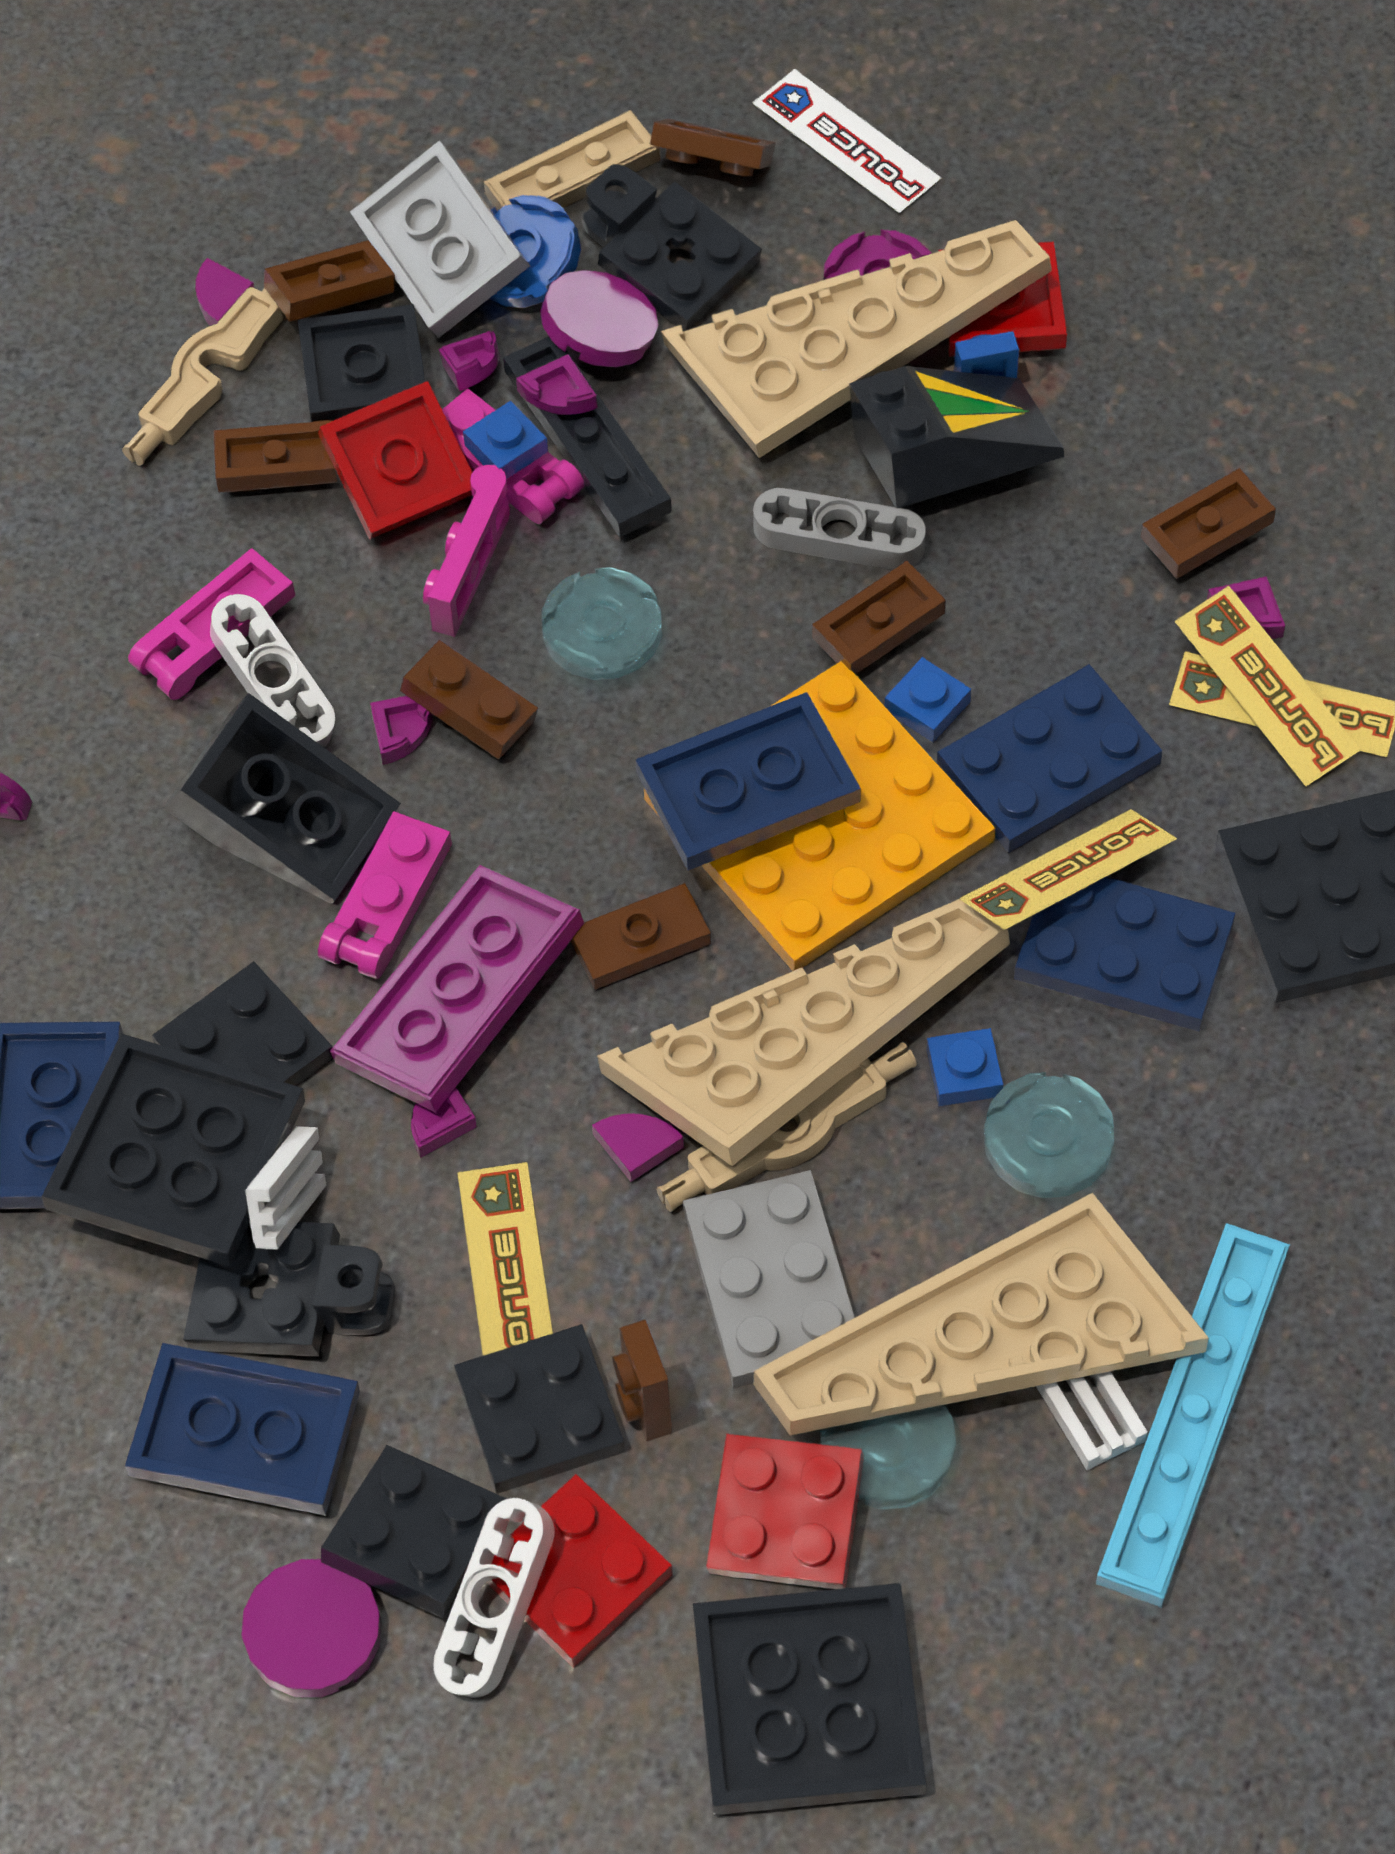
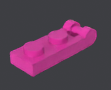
(535, 502)
(468, 551)
(192, 620)
(386, 895)

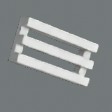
(287, 1185)
(1119, 1405)

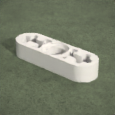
(262, 629)
(466, 1609)

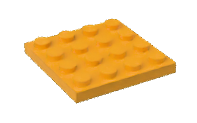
(861, 861)

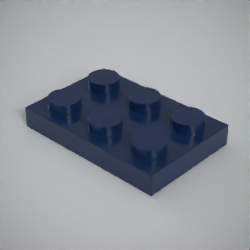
(1050, 757)
(747, 781)
(1129, 950)
(43, 1092)
(243, 1428)

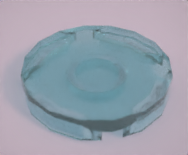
(602, 624)
(1048, 1135)
(902, 1454)

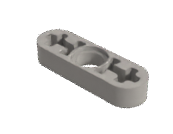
(823, 509)

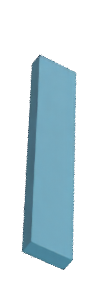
(1192, 1418)

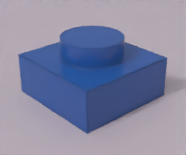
(988, 355)
(506, 440)
(927, 699)
(964, 1067)

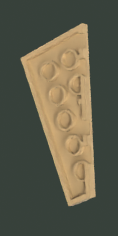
(796, 356)
(799, 1034)
(1018, 1315)

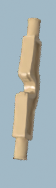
(191, 386)
(783, 1150)

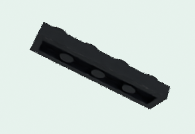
(598, 449)

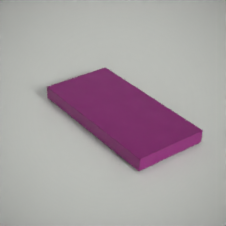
(457, 988)

